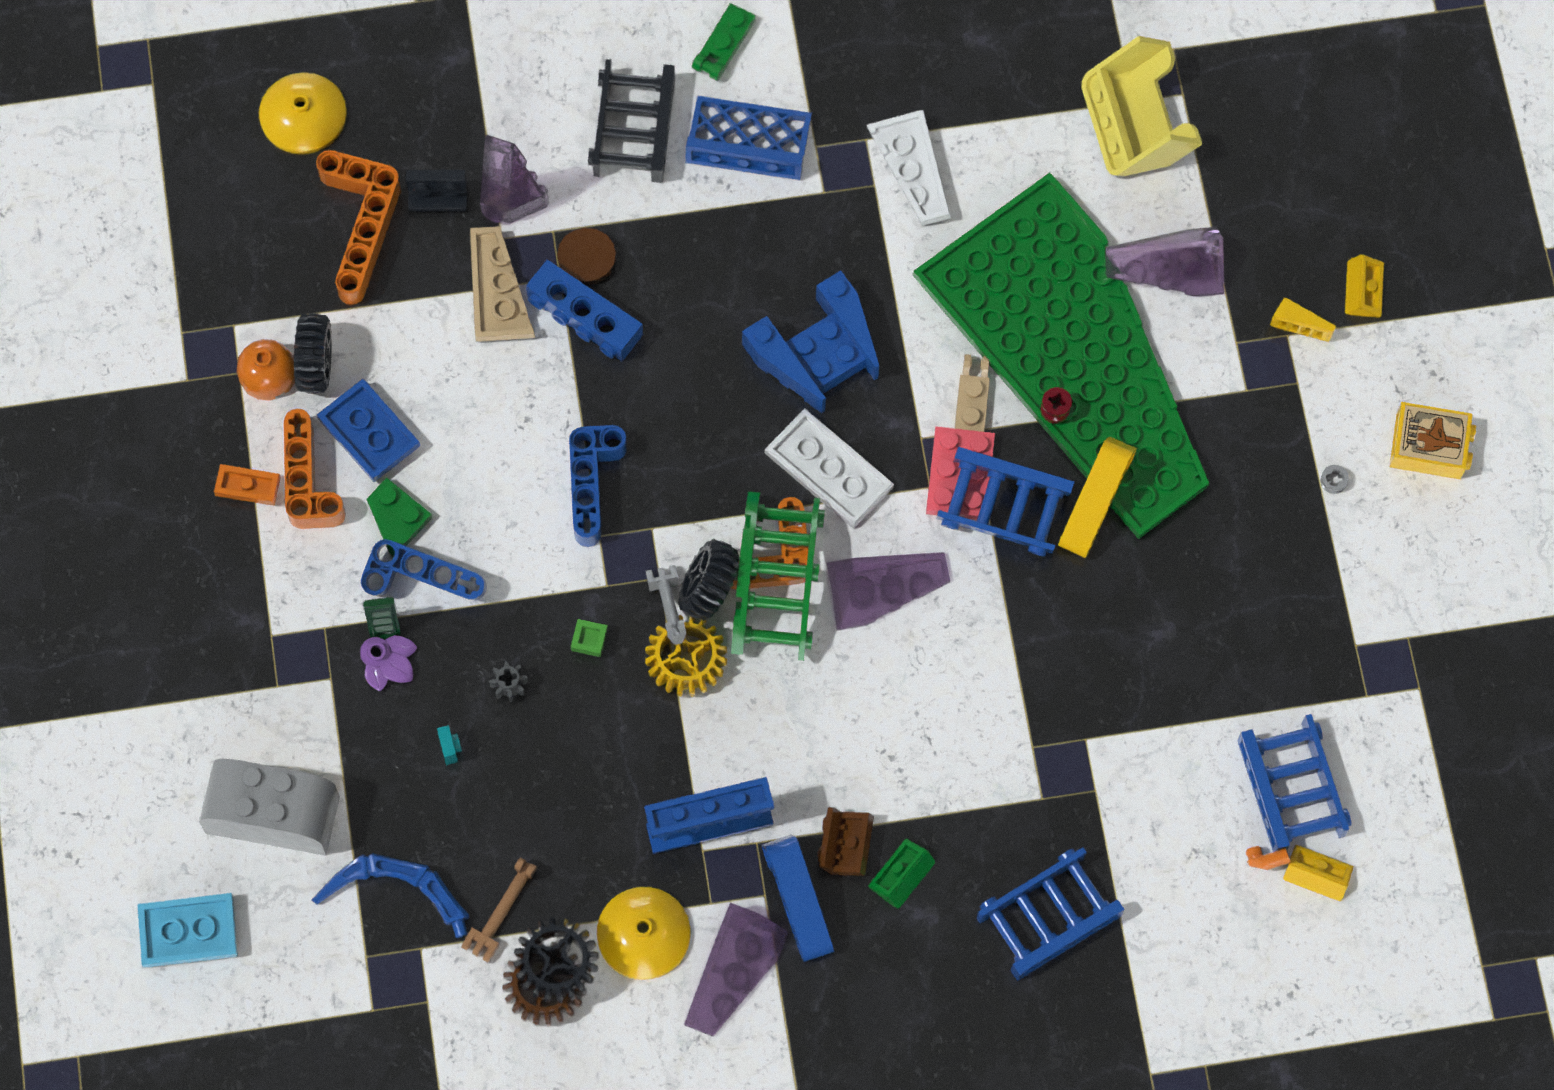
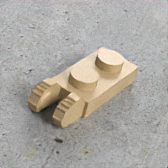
(972, 397)

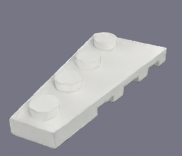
(911, 158)

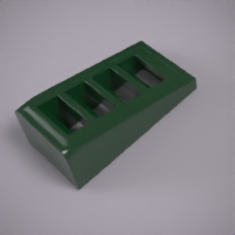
(382, 617)

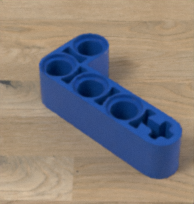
(589, 486)
(426, 574)
(798, 897)

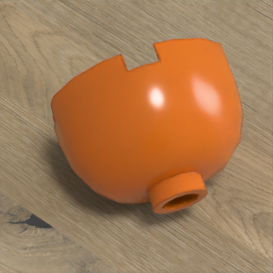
(266, 369)

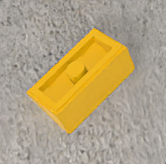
(1364, 287)
(1318, 873)

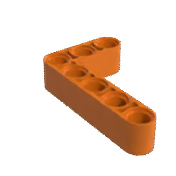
(366, 221)

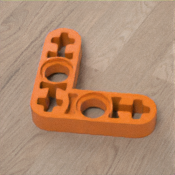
(788, 554)

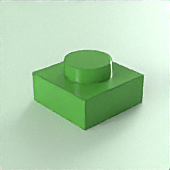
(589, 638)

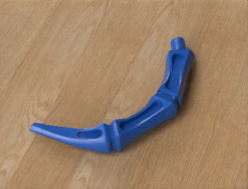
(415, 874)

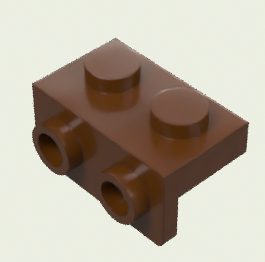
(845, 842)

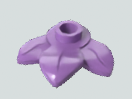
(391, 663)

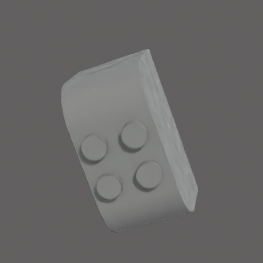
(269, 806)

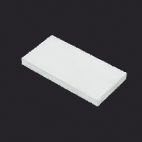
(829, 468)

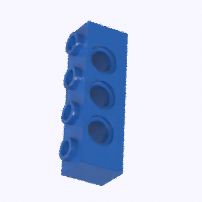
(553, 280)

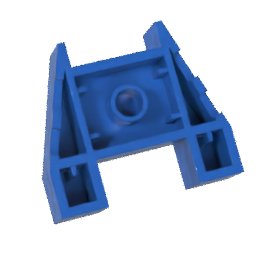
(822, 353)

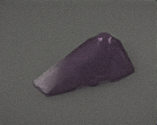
(738, 960)

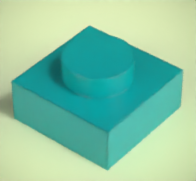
(450, 744)

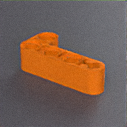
(305, 469)

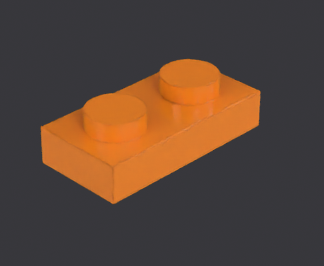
(247, 484)

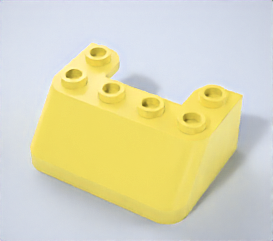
(1131, 111)

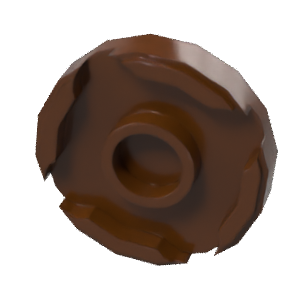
(587, 255)

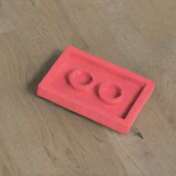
(945, 472)

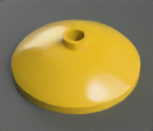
(306, 127)
(649, 953)

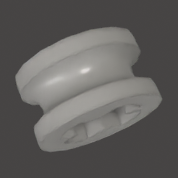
(1327, 474)

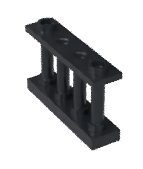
(656, 135)

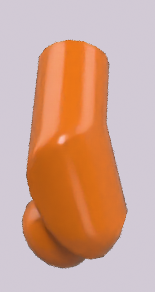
(1268, 861)

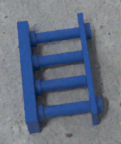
(997, 472)
(1272, 805)
(709, 815)
(1051, 943)

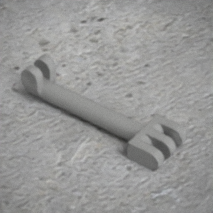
(674, 627)

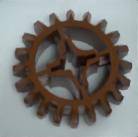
(539, 1010)

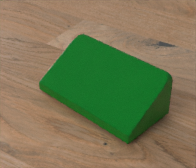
(902, 873)

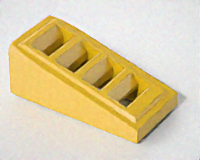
(1301, 321)

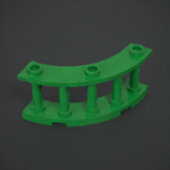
(750, 566)

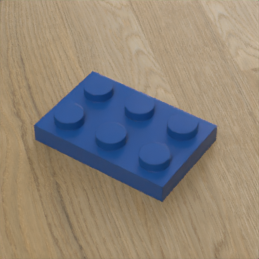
(368, 430)

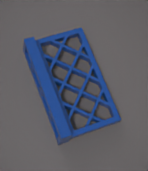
(745, 155)

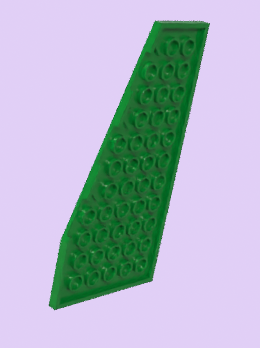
(1045, 315)

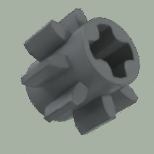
(502, 674)

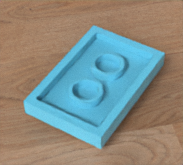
(187, 930)

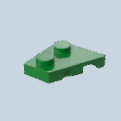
(396, 514)

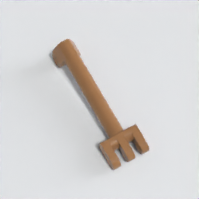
(484, 938)

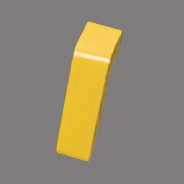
(1096, 496)

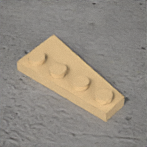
(496, 293)

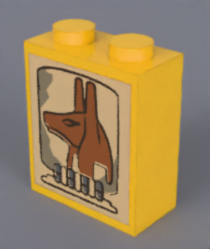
(1432, 440)

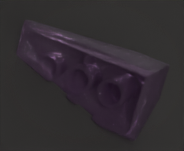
(507, 185)
(1175, 261)
(876, 585)

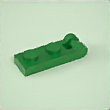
(724, 41)

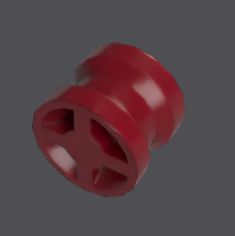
(1055, 412)

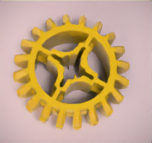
(697, 650)

